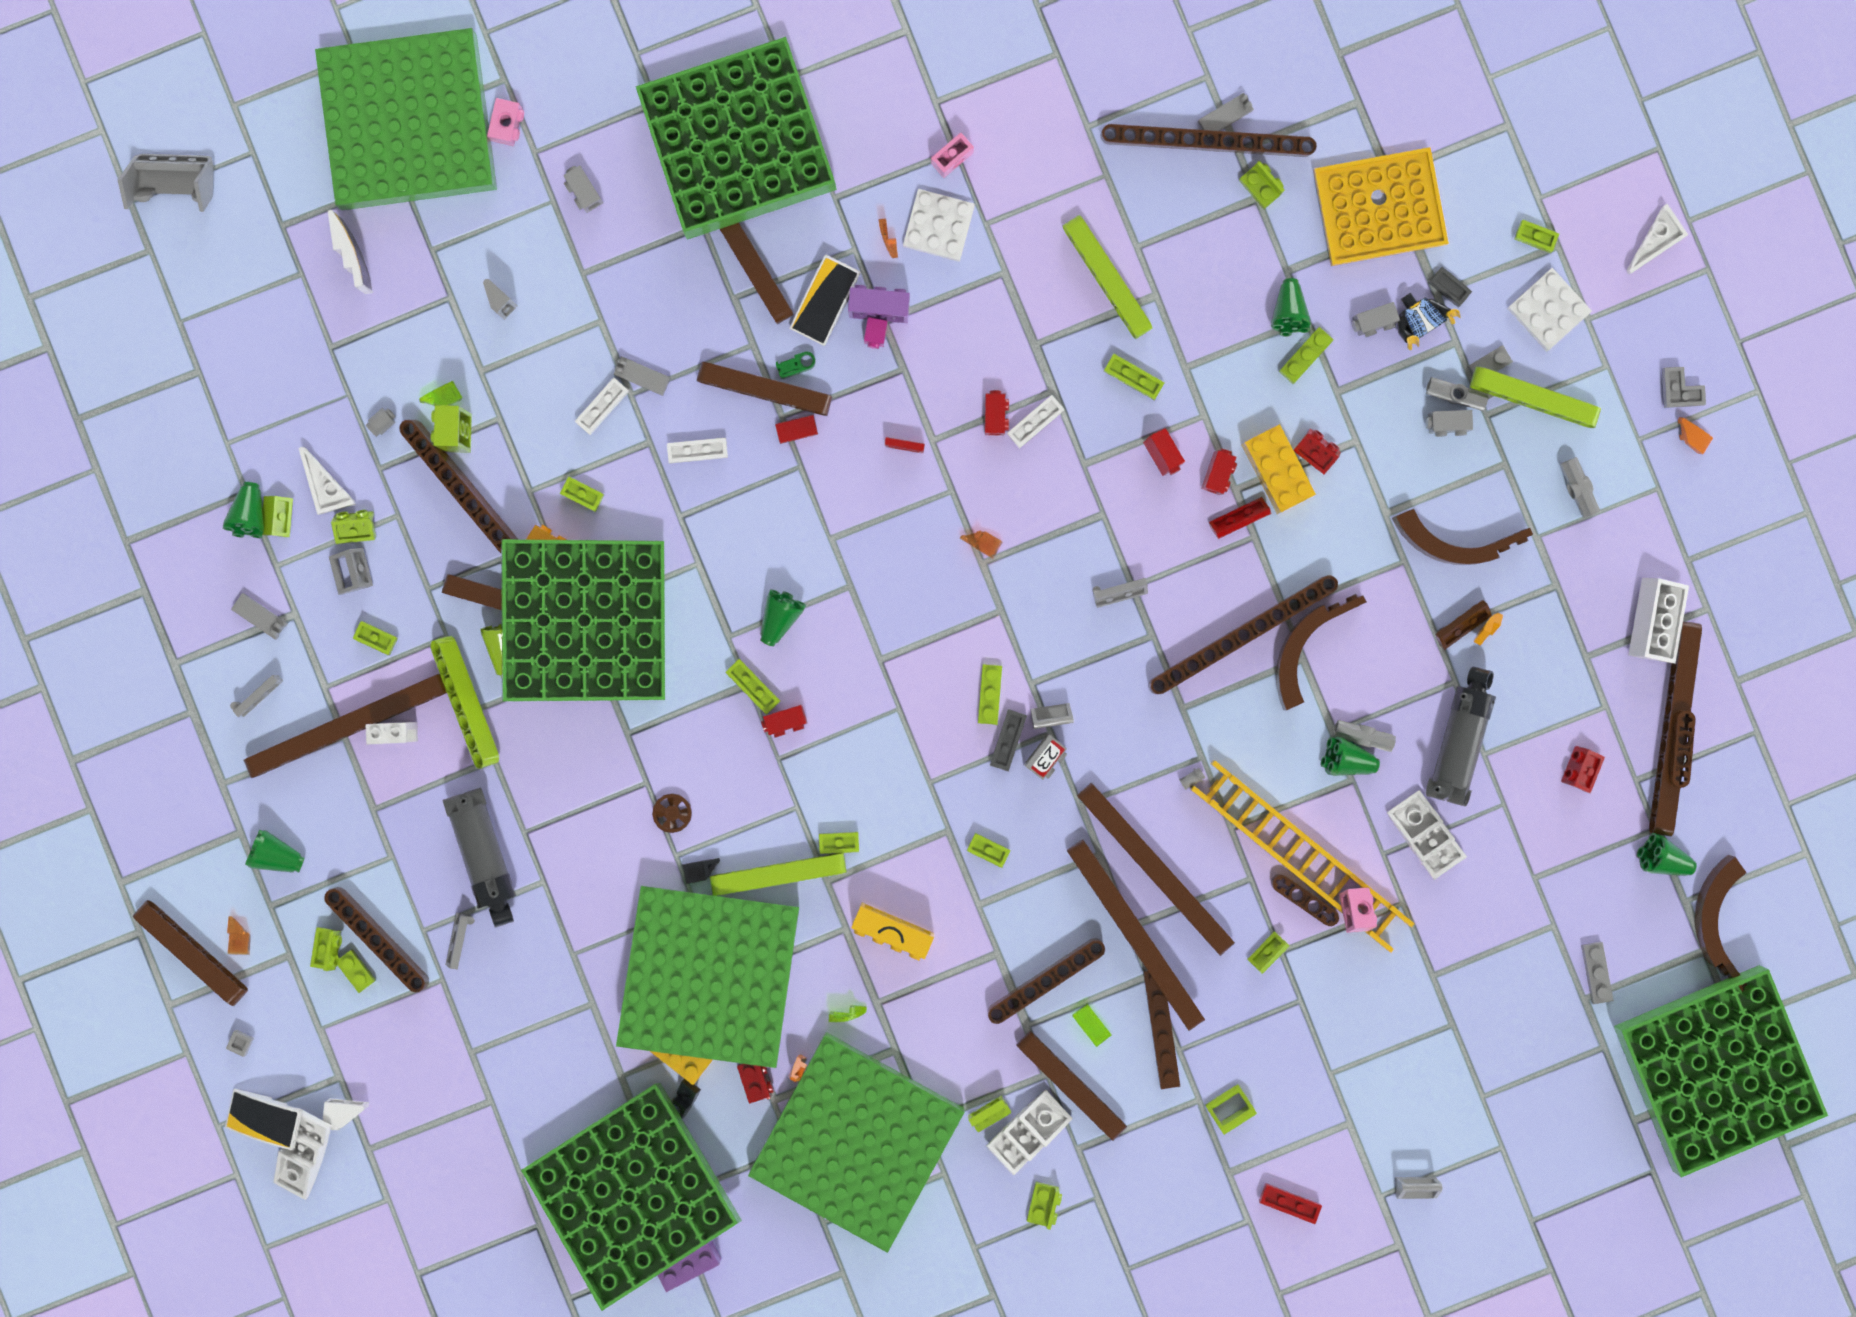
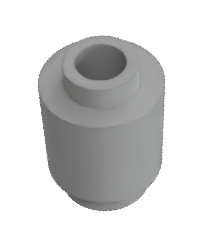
(381, 421)

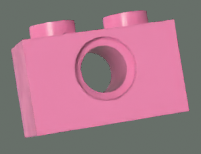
(505, 110)
(952, 155)
(1353, 919)

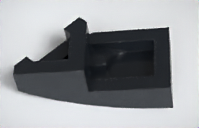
(699, 870)
(686, 1097)

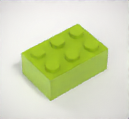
(451, 429)

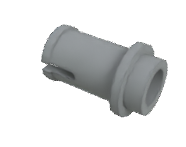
(1192, 778)

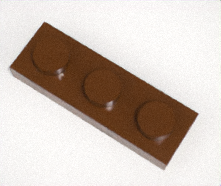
(1463, 624)

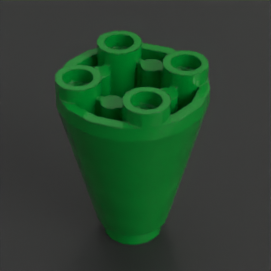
(1291, 310)
(246, 512)
(779, 615)
(1347, 759)
(273, 854)
(1664, 857)

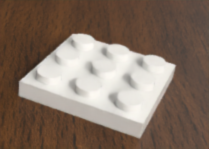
(938, 225)
(1549, 309)

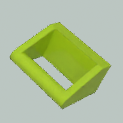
(1238, 1117)

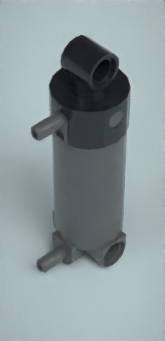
(1463, 739)
(481, 854)

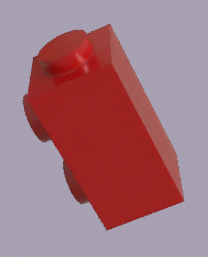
(995, 413)
(1164, 452)
(1219, 472)
(784, 720)

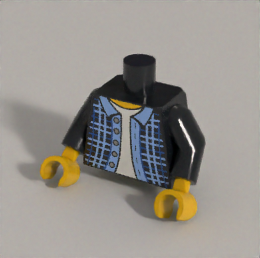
(1422, 318)

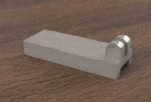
(1227, 114)
(642, 376)
(1120, 592)
(259, 616)
(256, 697)
(457, 939)

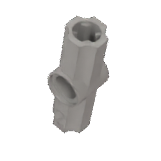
(1469, 397)
(1580, 487)
(1364, 735)

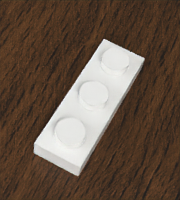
(602, 406)
(1035, 421)
(697, 450)

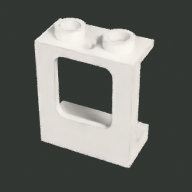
(391, 733)

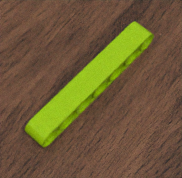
(1107, 277)
(1535, 397)
(464, 702)
(778, 874)

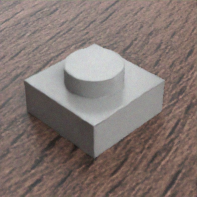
(239, 1043)

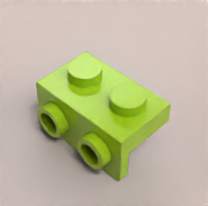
(326, 949)

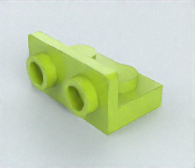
(1262, 184)
(353, 527)
(989, 1114)
(1044, 1204)

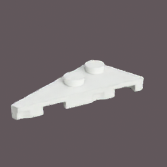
(1662, 235)
(324, 488)

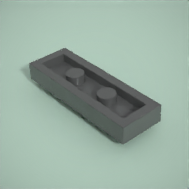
(1008, 740)

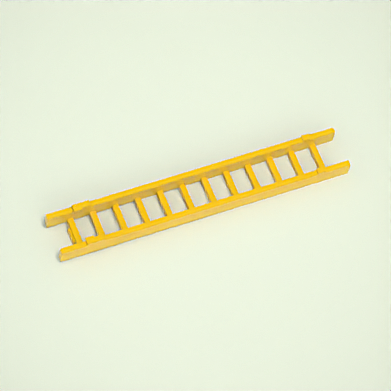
(1302, 837)

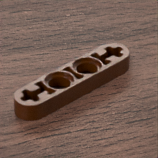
(1686, 749)
(1305, 899)

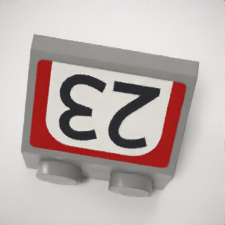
(1045, 757)

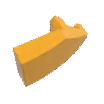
(1489, 628)

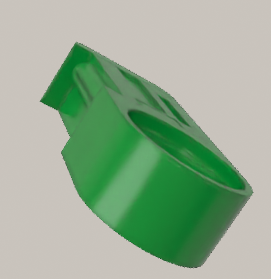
(793, 366)

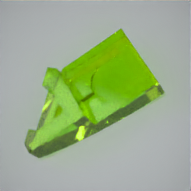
(443, 395)
(854, 1012)

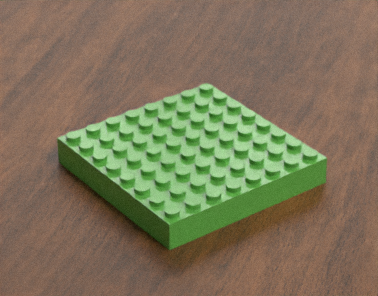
(406, 119)
(736, 138)
(582, 620)
(708, 977)
(1720, 1071)
(856, 1142)
(631, 1195)

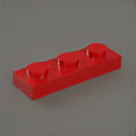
(1240, 517)
(1290, 1203)

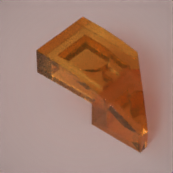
(890, 244)
(983, 542)
(238, 938)

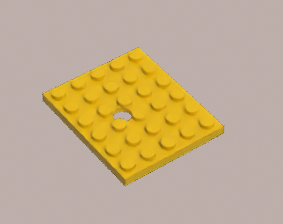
(1403, 224)

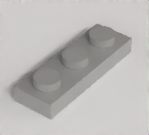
(1597, 972)

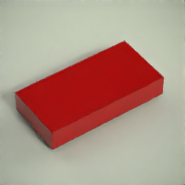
(796, 429)
(904, 445)

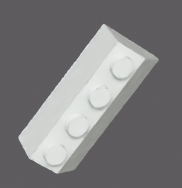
(1658, 620)

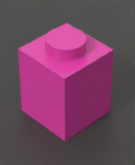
(875, 333)

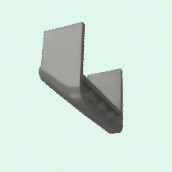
(167, 175)

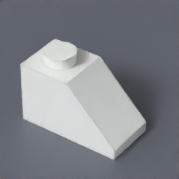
(341, 1112)

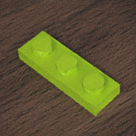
(1306, 355)
(1134, 377)
(752, 686)
(990, 694)

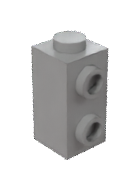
(579, 183)
(1375, 319)
(1449, 422)

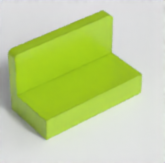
(277, 515)

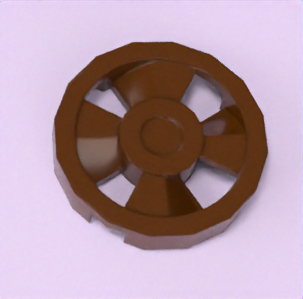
(672, 813)

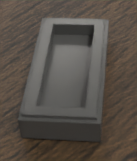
(1450, 287)

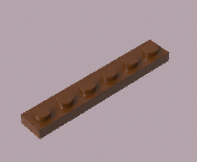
(1162, 1034)

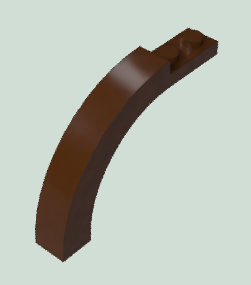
(1426, 543)
(1289, 655)
(1707, 913)

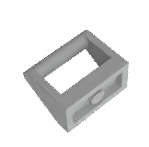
(498, 300)
(357, 569)
(1051, 716)
(1417, 1187)

